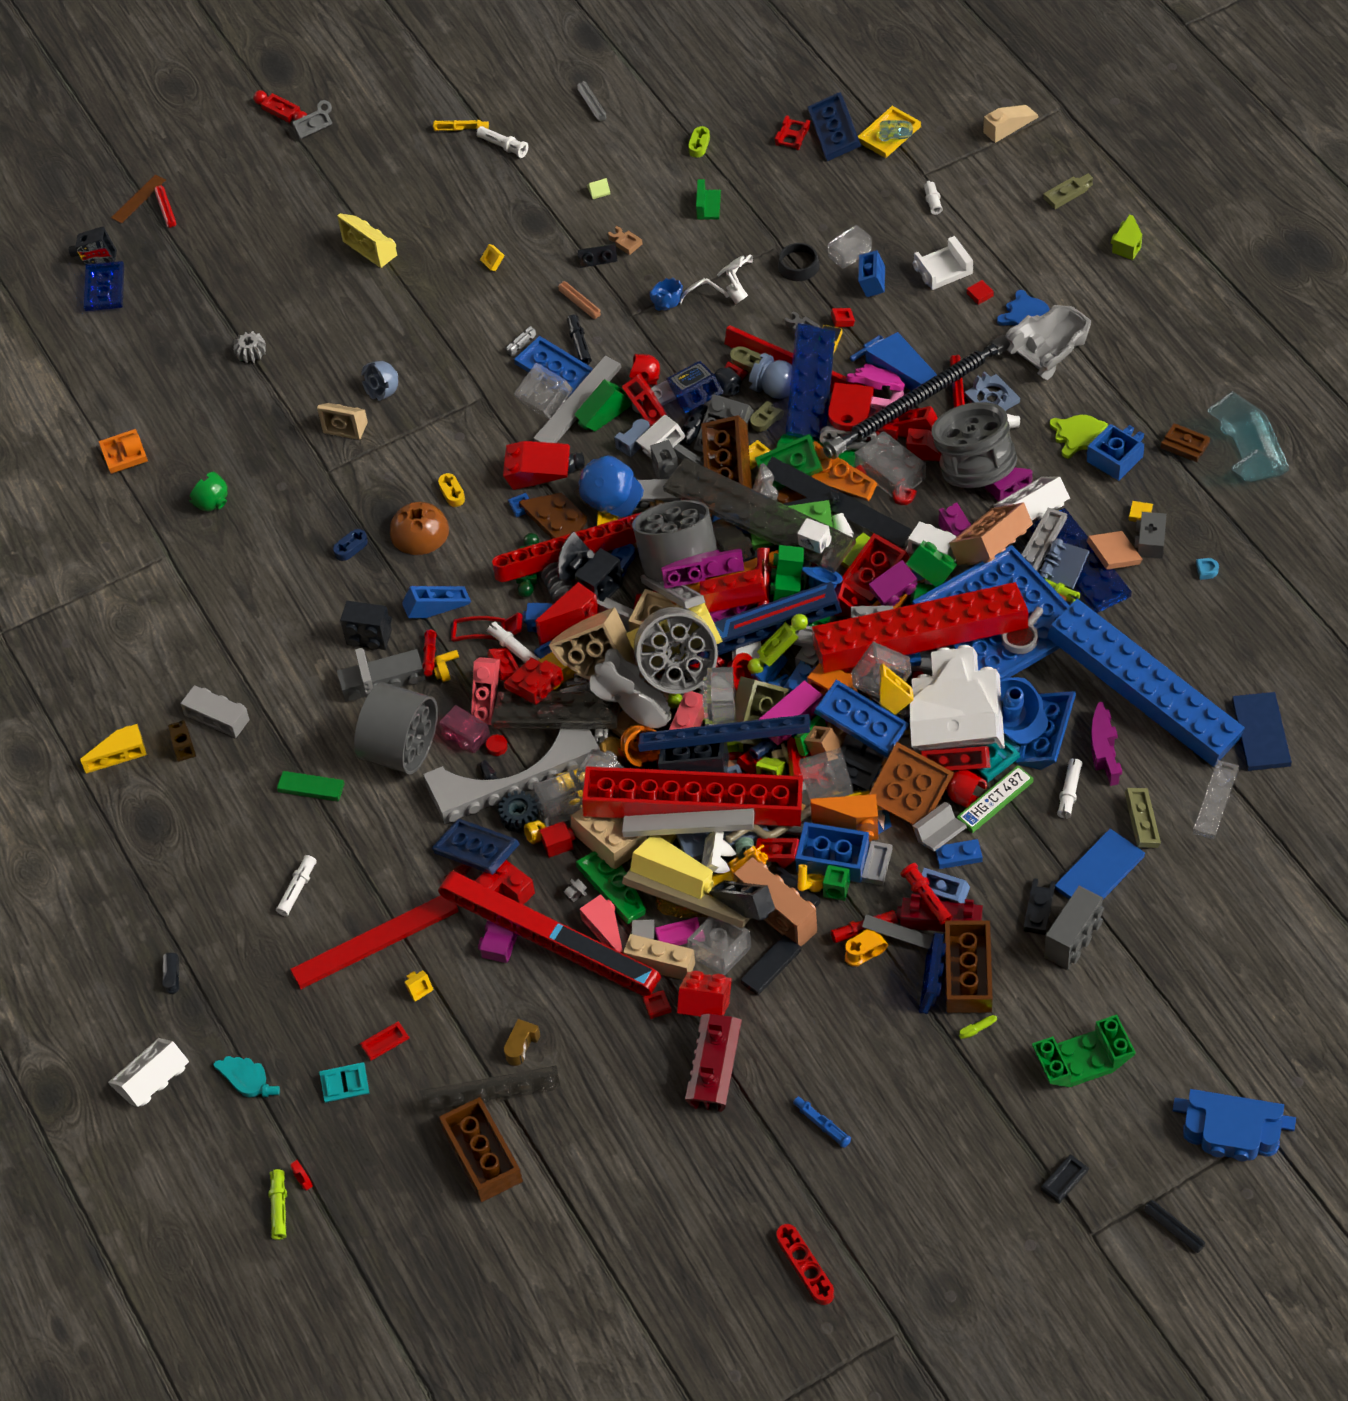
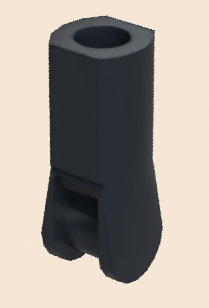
(171, 972)

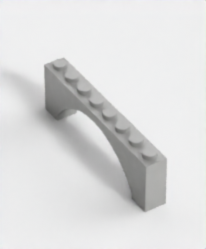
(463, 796)

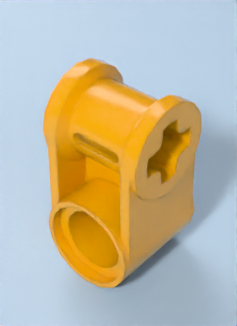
(864, 947)

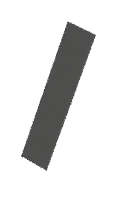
(897, 931)

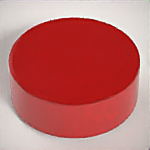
(496, 745)

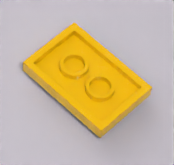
(870, 136)

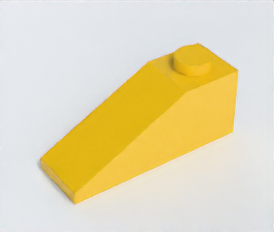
(117, 748)

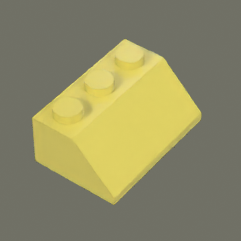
(366, 240)

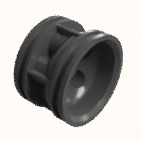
(974, 444)

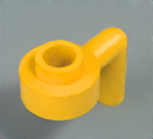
(441, 671)
(813, 882)

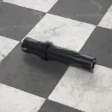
(577, 334)

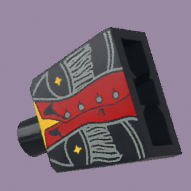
(94, 247)

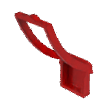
(512, 624)

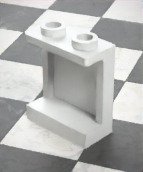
(944, 265)

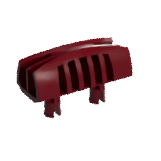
(713, 1061)

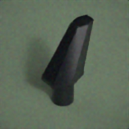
(487, 771)

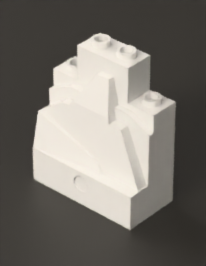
(956, 703)

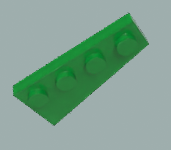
(609, 884)

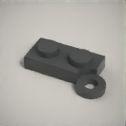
(313, 122)

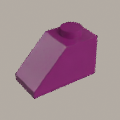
(1011, 483)

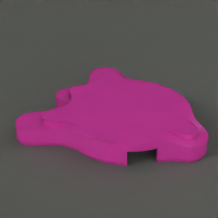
(876, 377)

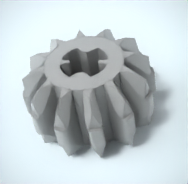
(249, 347)

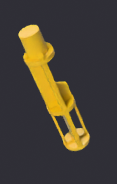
(458, 125)

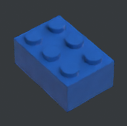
(832, 846)

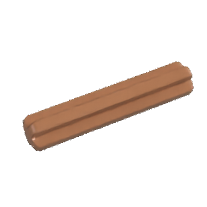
(579, 300)

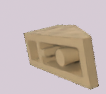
(1007, 120)

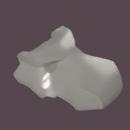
(1049, 337)
(621, 683)

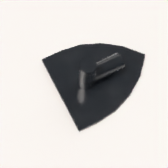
(572, 557)

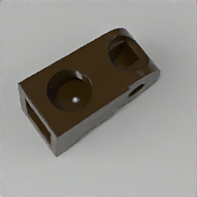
(181, 741)

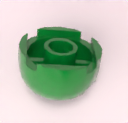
(210, 493)

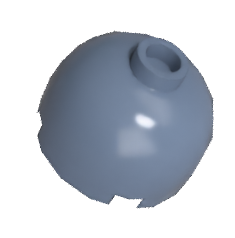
(380, 379)

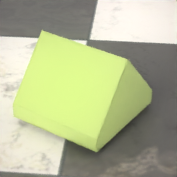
(599, 188)

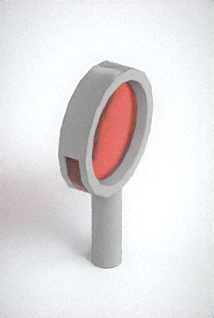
(1023, 640)

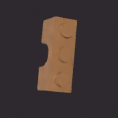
(824, 739)

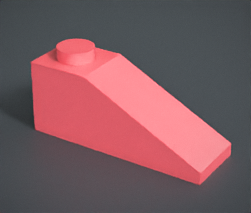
(601, 920)

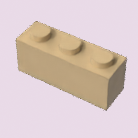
(662, 956)

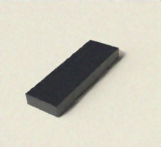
(771, 965)

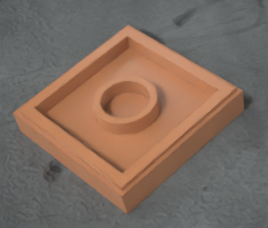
(1114, 550)

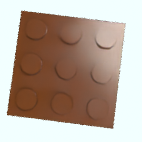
(910, 784)

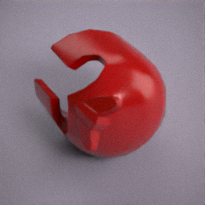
(647, 366)
(962, 786)

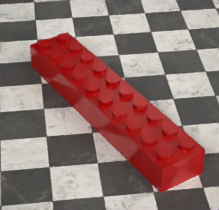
(922, 626)
(634, 792)

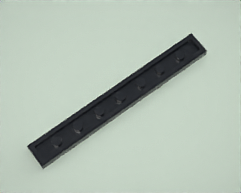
(851, 508)

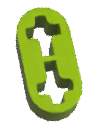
(696, 141)

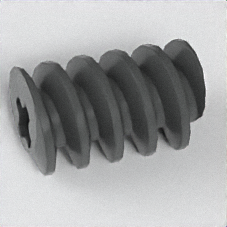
(555, 587)

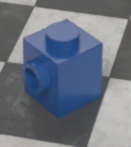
(534, 611)

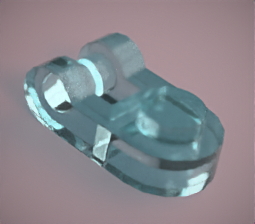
(895, 130)

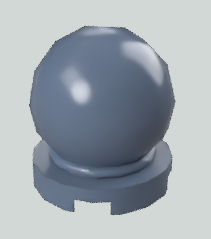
(771, 376)

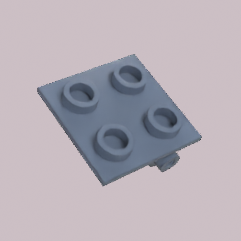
(1063, 563)

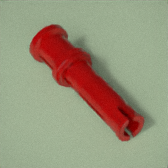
(919, 885)

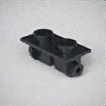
(597, 255)

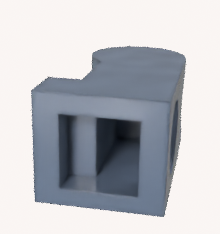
(627, 442)

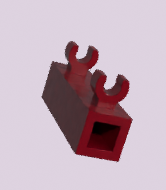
(916, 914)

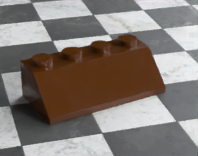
(727, 449)

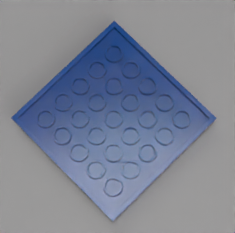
(1036, 591)

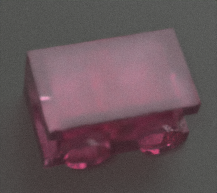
(464, 729)

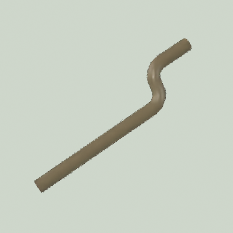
(766, 834)

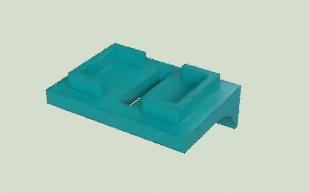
(333, 1086)

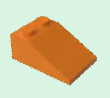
(847, 812)

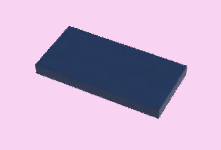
(834, 126)
(1264, 734)
(475, 846)

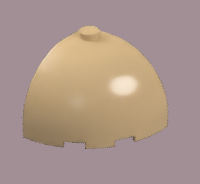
(588, 641)

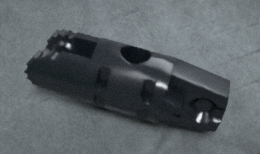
(693, 425)

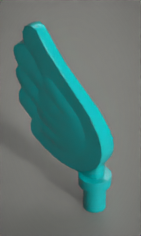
(246, 1076)

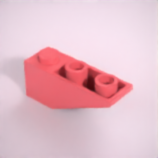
(484, 688)

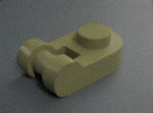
(741, 357)
(762, 420)

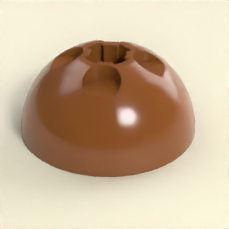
(418, 528)

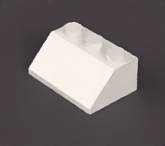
(1039, 496)
(149, 1072)

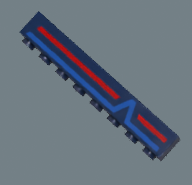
(767, 618)

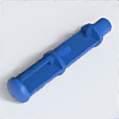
(822, 1122)

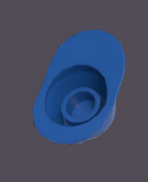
(820, 575)

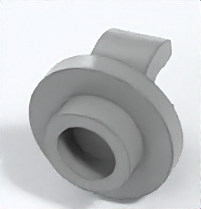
(575, 890)

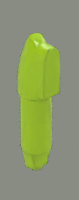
(972, 1030)

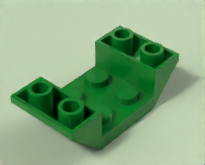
(1085, 1055)

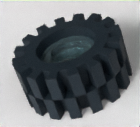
(518, 801)

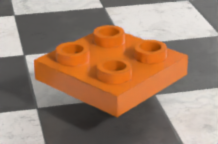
(123, 451)

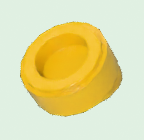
(532, 831)

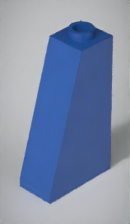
(900, 358)

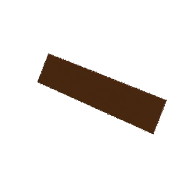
(133, 203)

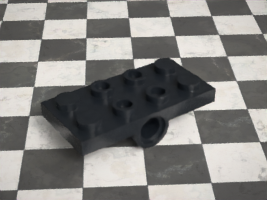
(862, 761)

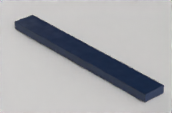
(724, 732)

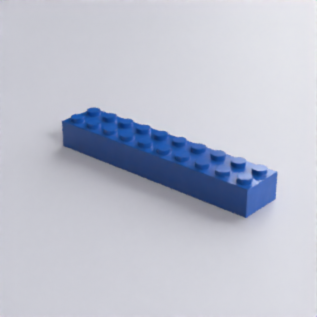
(1145, 682)

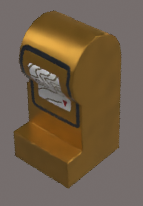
(519, 1041)

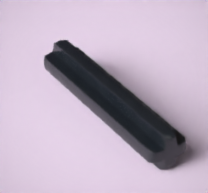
(1174, 1226)

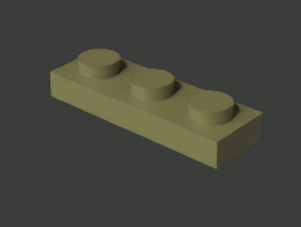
(1142, 817)

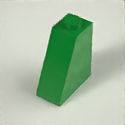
(603, 406)

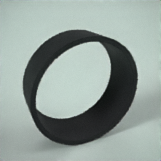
(798, 274)

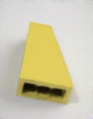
(671, 867)

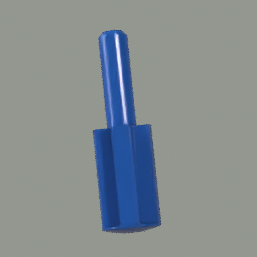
(863, 351)

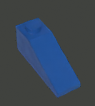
(433, 600)

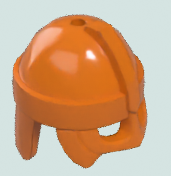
(630, 748)

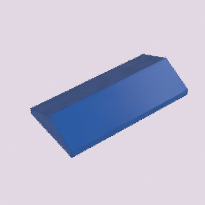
(1046, 748)

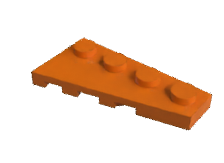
(844, 477)

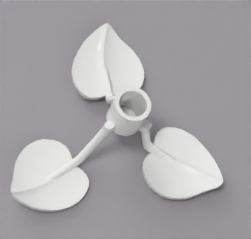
(735, 289)

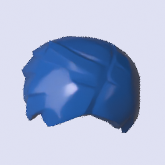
(666, 294)

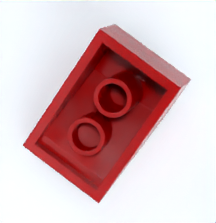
(535, 463)
(871, 562)
(569, 610)

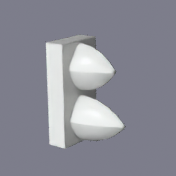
(713, 850)

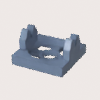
(980, 384)

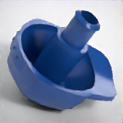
(610, 486)
(1022, 711)

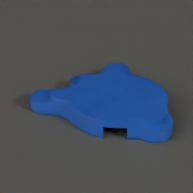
(1022, 307)

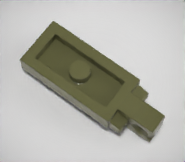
(1068, 190)

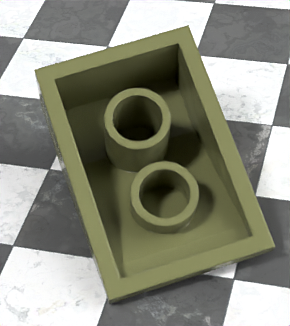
(754, 700)

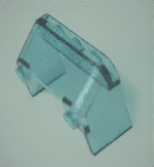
(1253, 436)

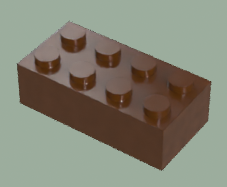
(968, 967)
(481, 1149)

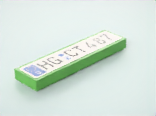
(995, 799)

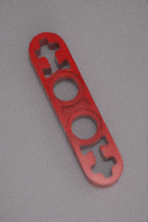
(804, 1264)

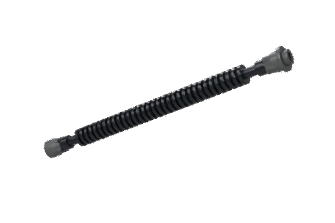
(915, 397)

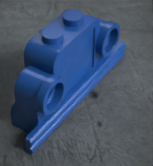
(1233, 1124)

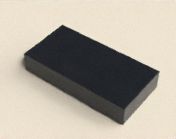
(1064, 1178)

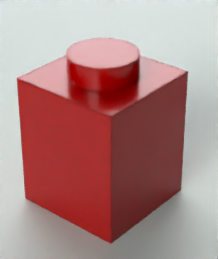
(557, 839)

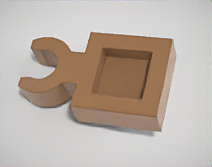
(626, 242)

